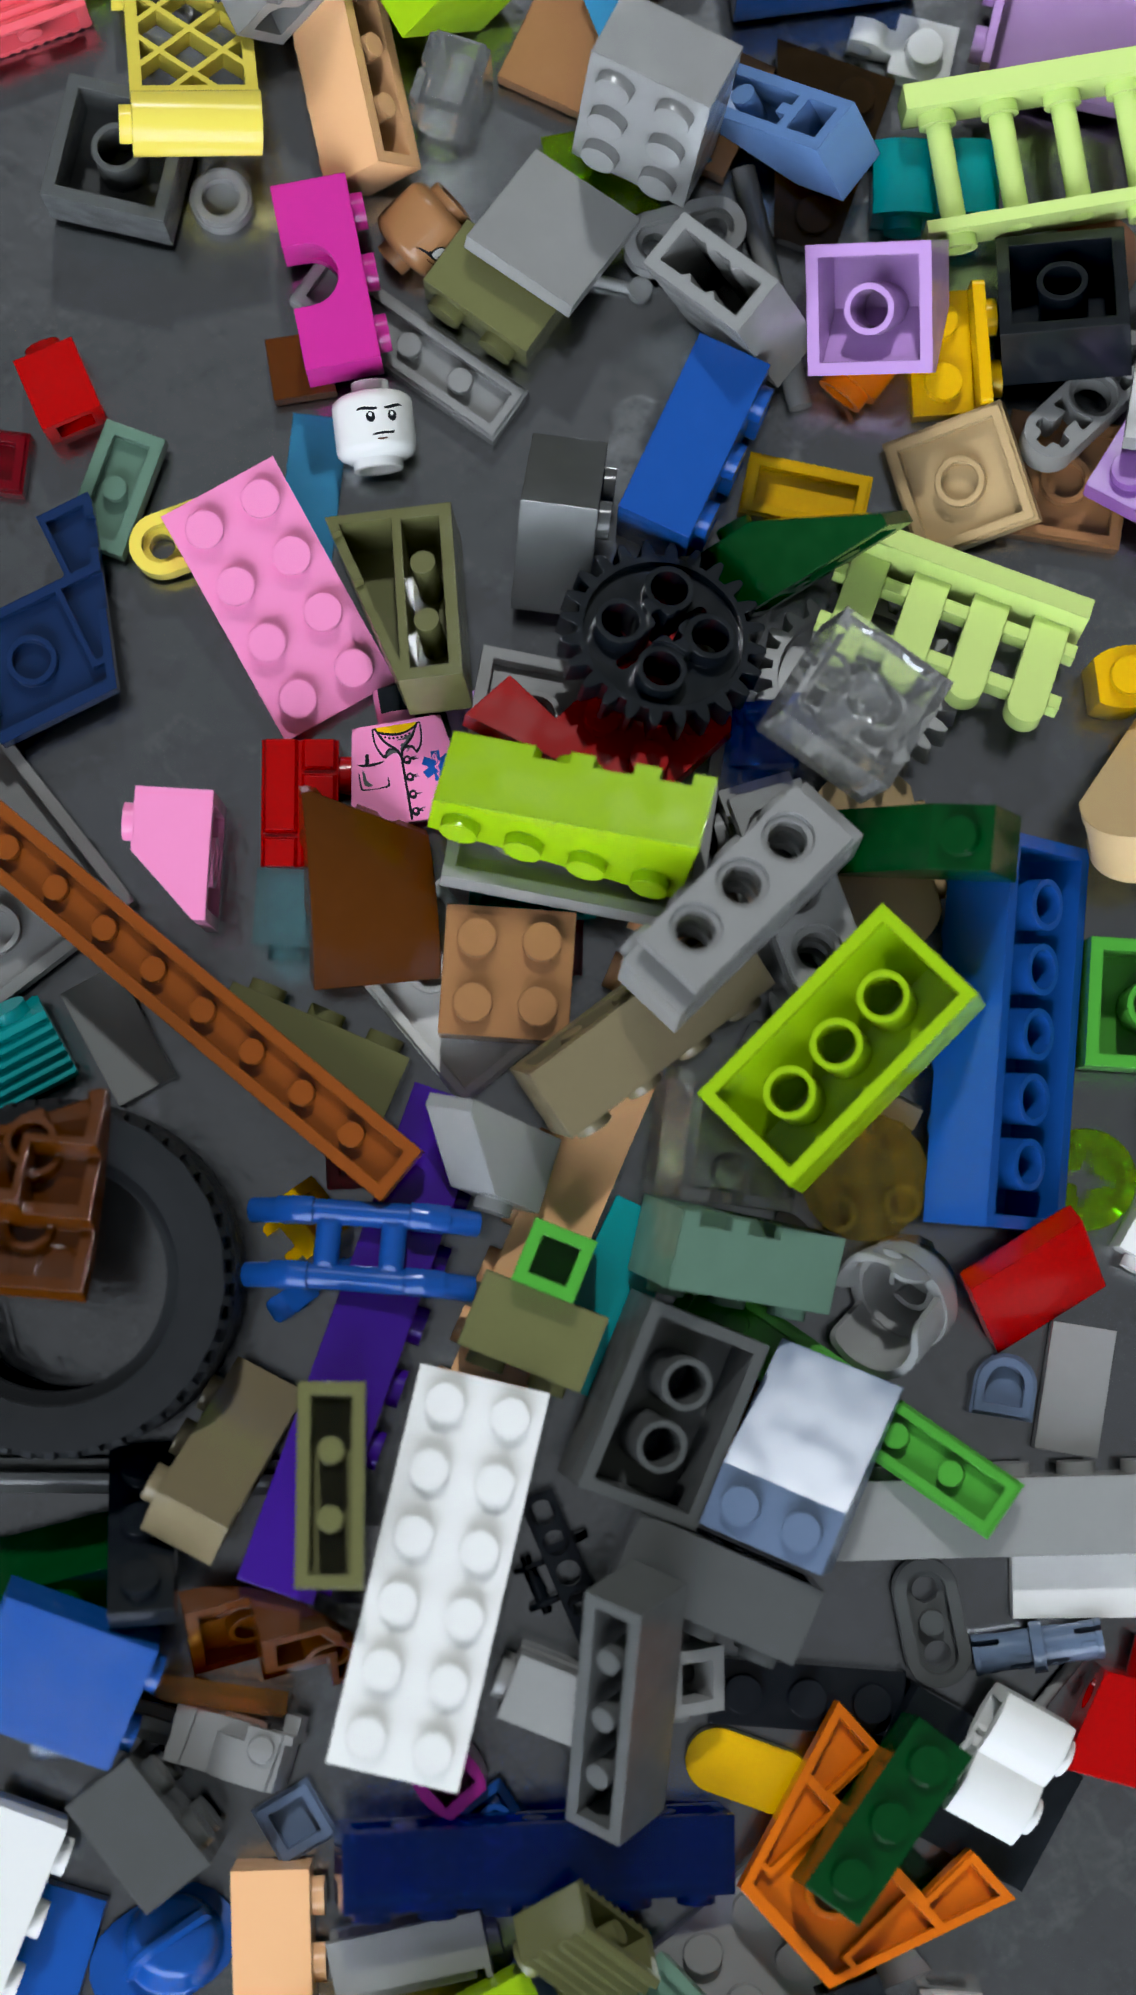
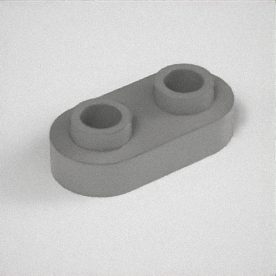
(707, 210)

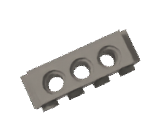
(812, 931)
(681, 979)

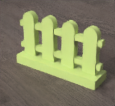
(988, 605)

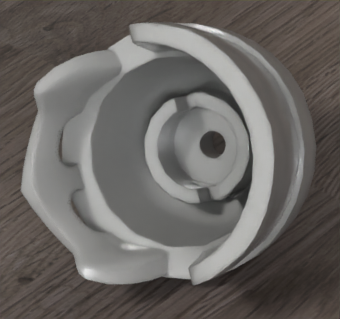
(900, 1308)

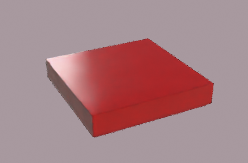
(1033, 1278)

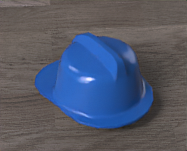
(167, 1951)

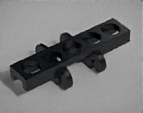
(567, 1594)

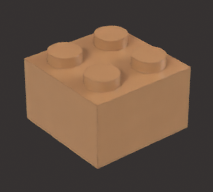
(506, 973)

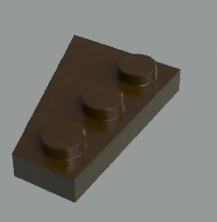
(798, 212)

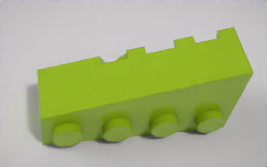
(573, 812)

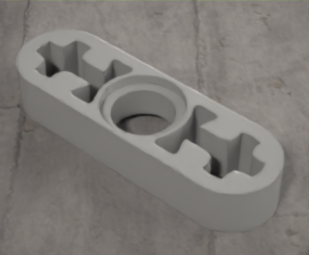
(1082, 425)

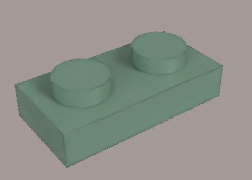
(122, 482)

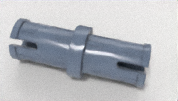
(1038, 1646)

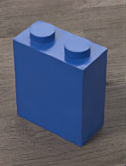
(70, 1676)

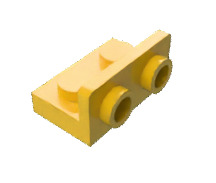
(964, 371)

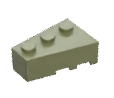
(414, 598)

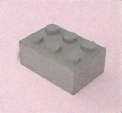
(654, 99)

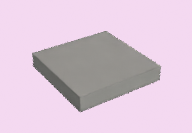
(551, 232)

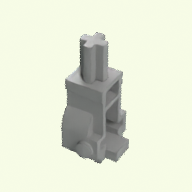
(225, 1742)

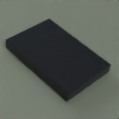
(952, 1834)

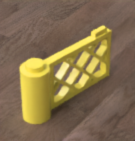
(193, 112)

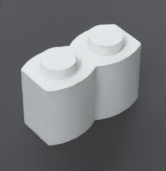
(1014, 1757)

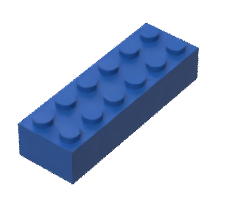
(1009, 1075)

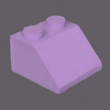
(876, 306)

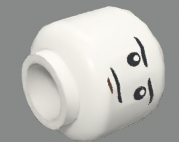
(374, 427)

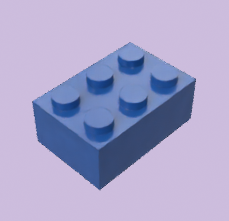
(696, 448)

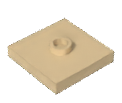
(964, 479)

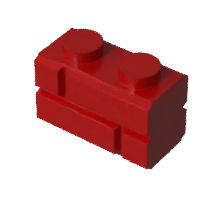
(284, 769)

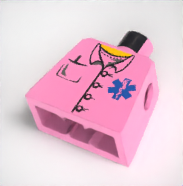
(397, 760)

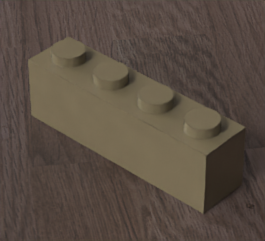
(622, 1048)

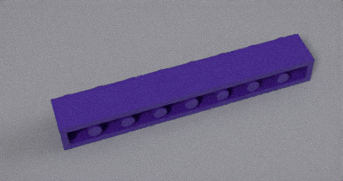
(360, 1344)

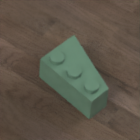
(735, 1258)

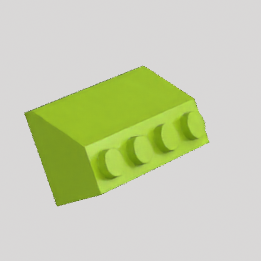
(841, 1048)

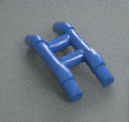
(389, 1275)

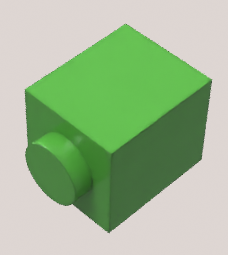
(554, 1260)

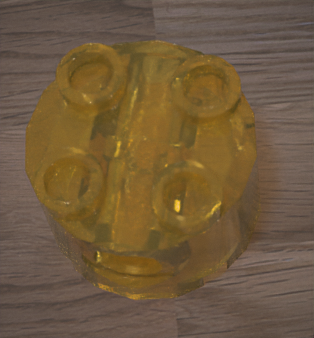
(871, 1185)

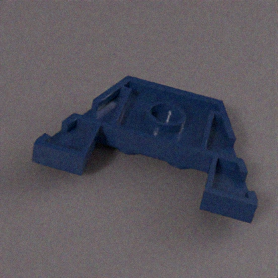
(60, 637)

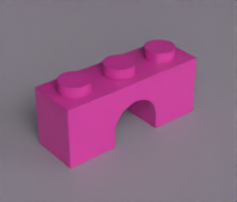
(320, 227)

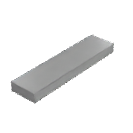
(432, 362)

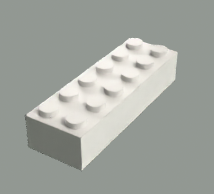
(438, 1578)

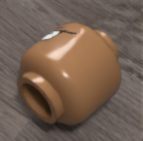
(419, 227)

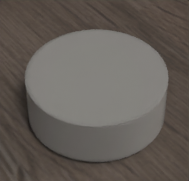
(221, 201)

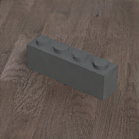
(625, 1701)

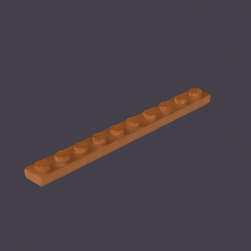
(202, 1009)

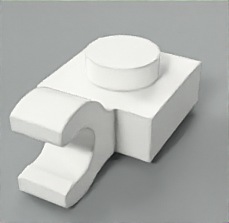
(912, 51)

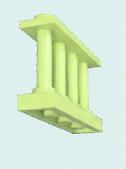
(997, 99)

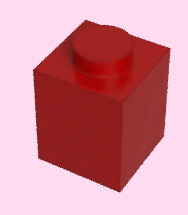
(60, 389)

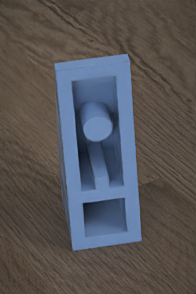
(799, 131)

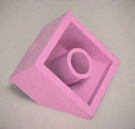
(181, 844)

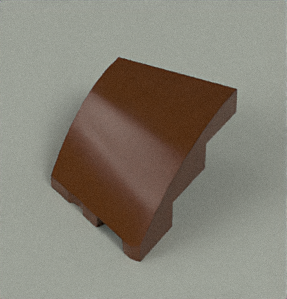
(366, 896)
(53, 1198)
(249, 1623)

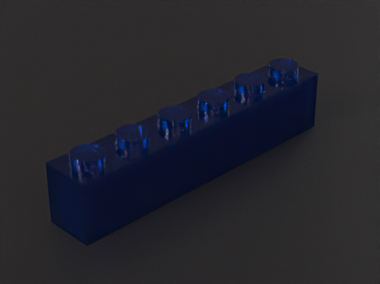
(524, 1857)

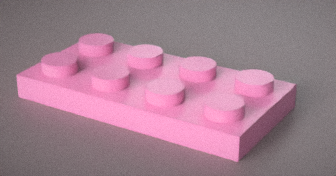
(278, 598)

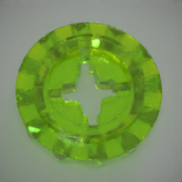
(1110, 1162)

